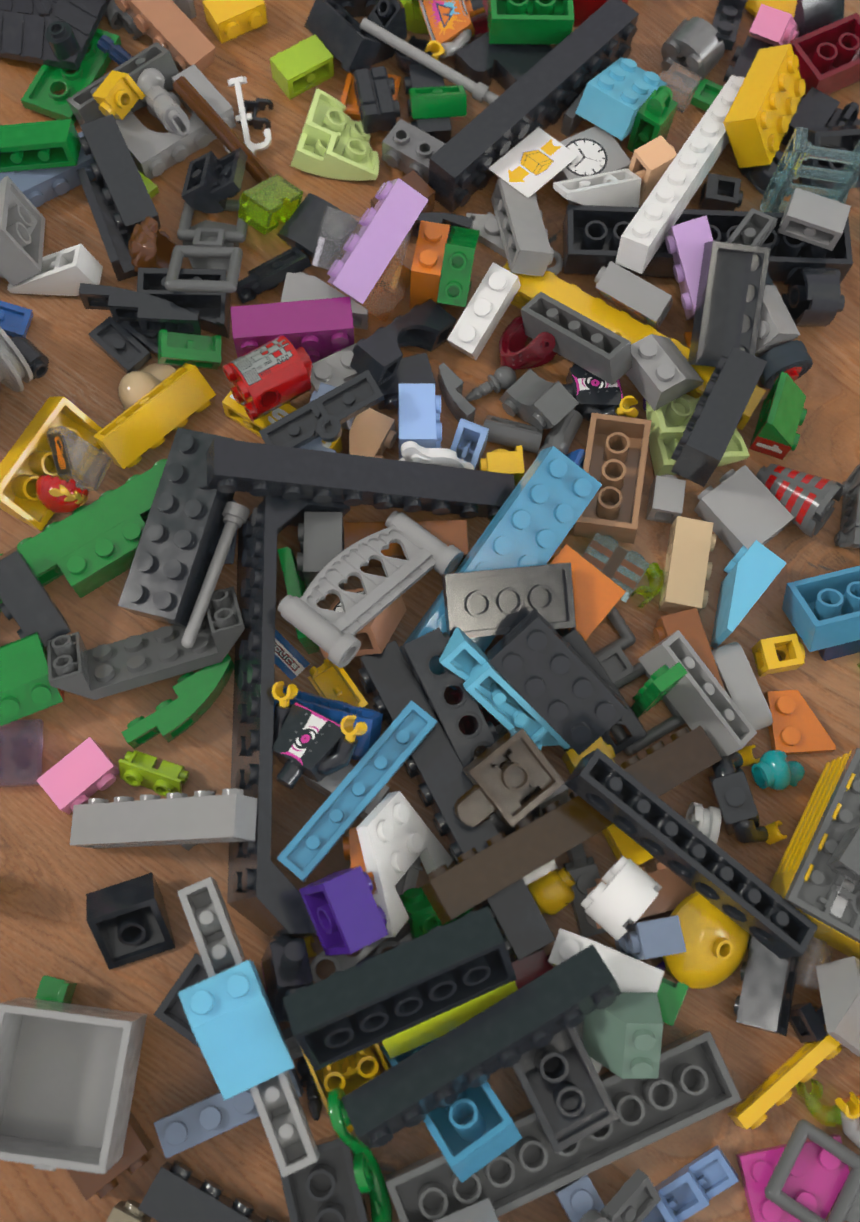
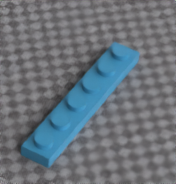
(357, 791)

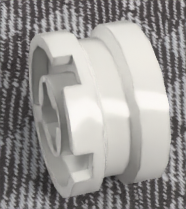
(705, 820)

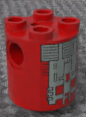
(269, 376)

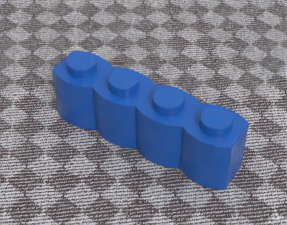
(337, 711)

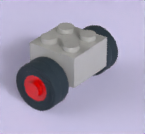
(776, 340)

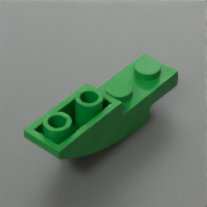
(195, 696)

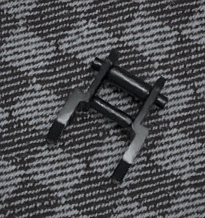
(256, 106)

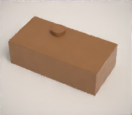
(618, 461)

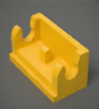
(336, 684)

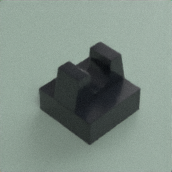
(808, 1022)

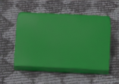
(438, 102)

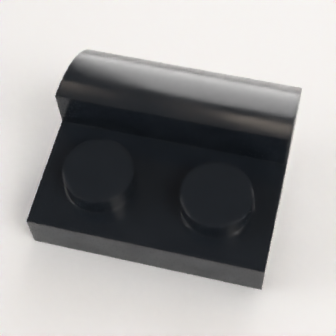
(214, 180)

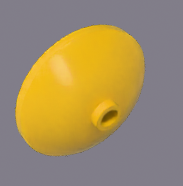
(712, 944)

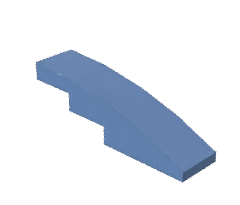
(693, 1187)

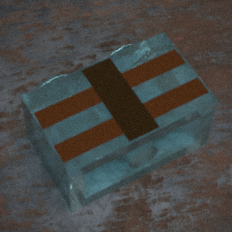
(616, 563)

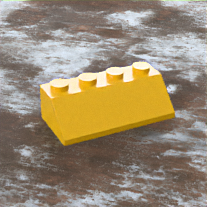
(33, 458)

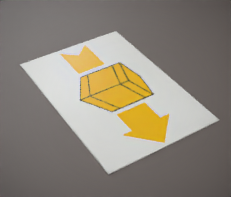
(533, 162)

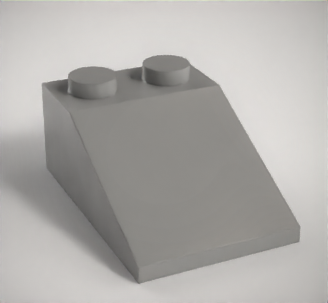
(20, 235)

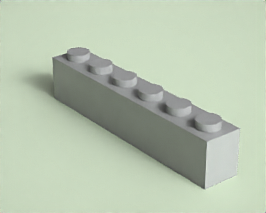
(165, 821)

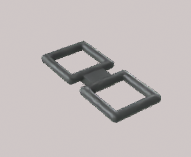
(206, 244)
(622, 673)
(848, 1202)

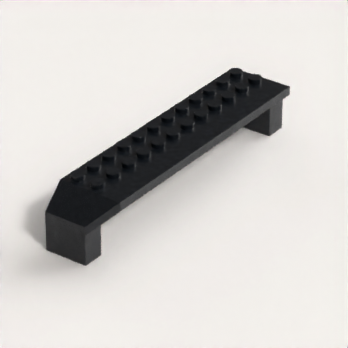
(254, 882)

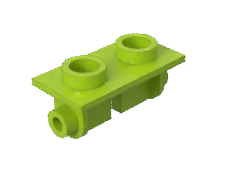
(139, 770)

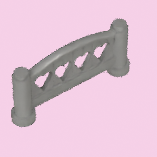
(336, 630)

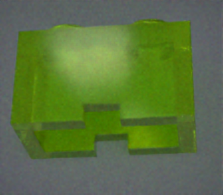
(268, 203)

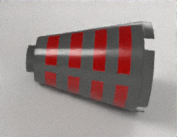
(803, 495)

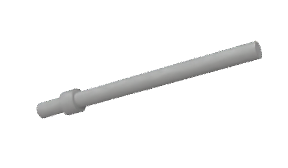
(479, 91)

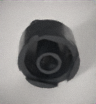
(813, 295)

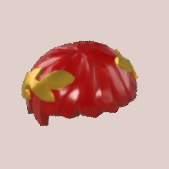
(60, 495)

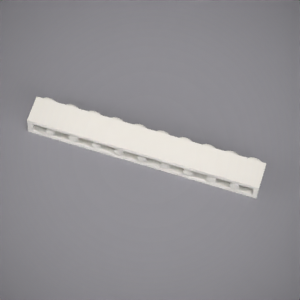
(678, 183)

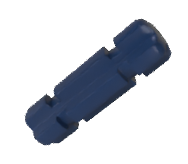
(115, 52)

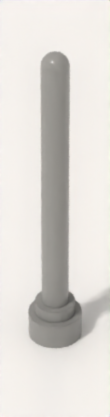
(234, 517)

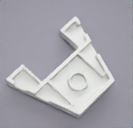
(390, 844)

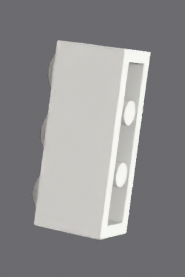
(484, 311)

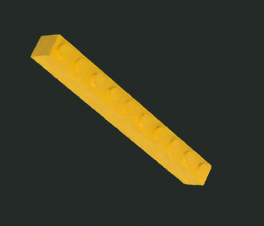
(614, 320)

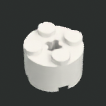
(622, 898)

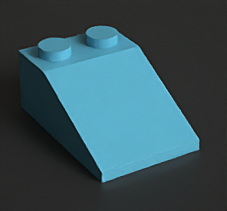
(747, 579)
(236, 1029)

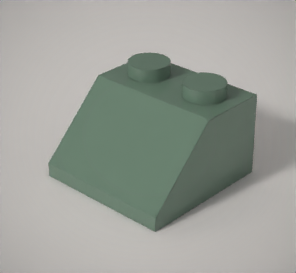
(626, 1035)

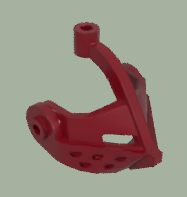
(516, 355)

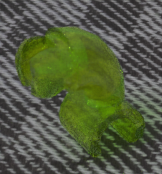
(655, 580)
(822, 1113)

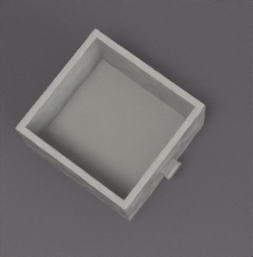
(66, 1083)

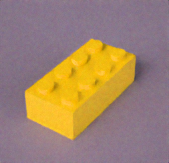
(764, 106)

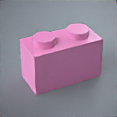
(774, 26)
(79, 776)

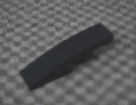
(135, 306)

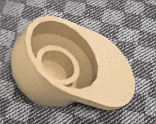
(139, 383)

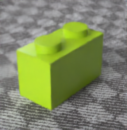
(302, 66)

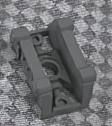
(849, 532)

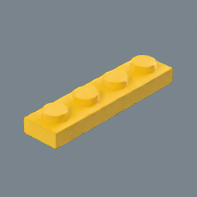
(778, 1086)

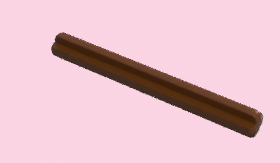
(219, 127)

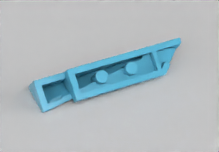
(494, 692)

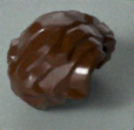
(149, 246)

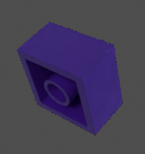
(344, 911)

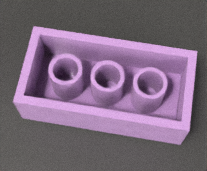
(377, 240)

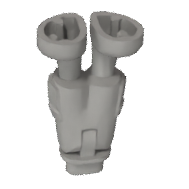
(162, 104)

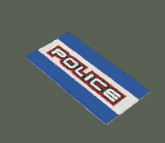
(288, 658)

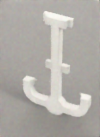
(243, 117)

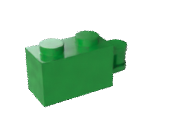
(653, 118)

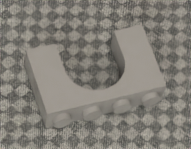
(158, 151)

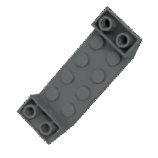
(145, 656)

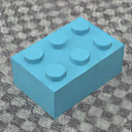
(617, 95)

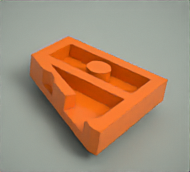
(795, 725)

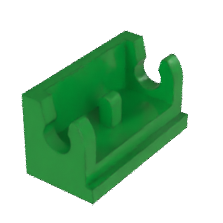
(189, 348)

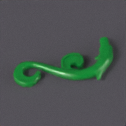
(365, 1165)

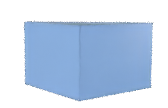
(470, 441)

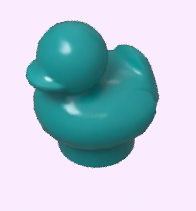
(776, 772)

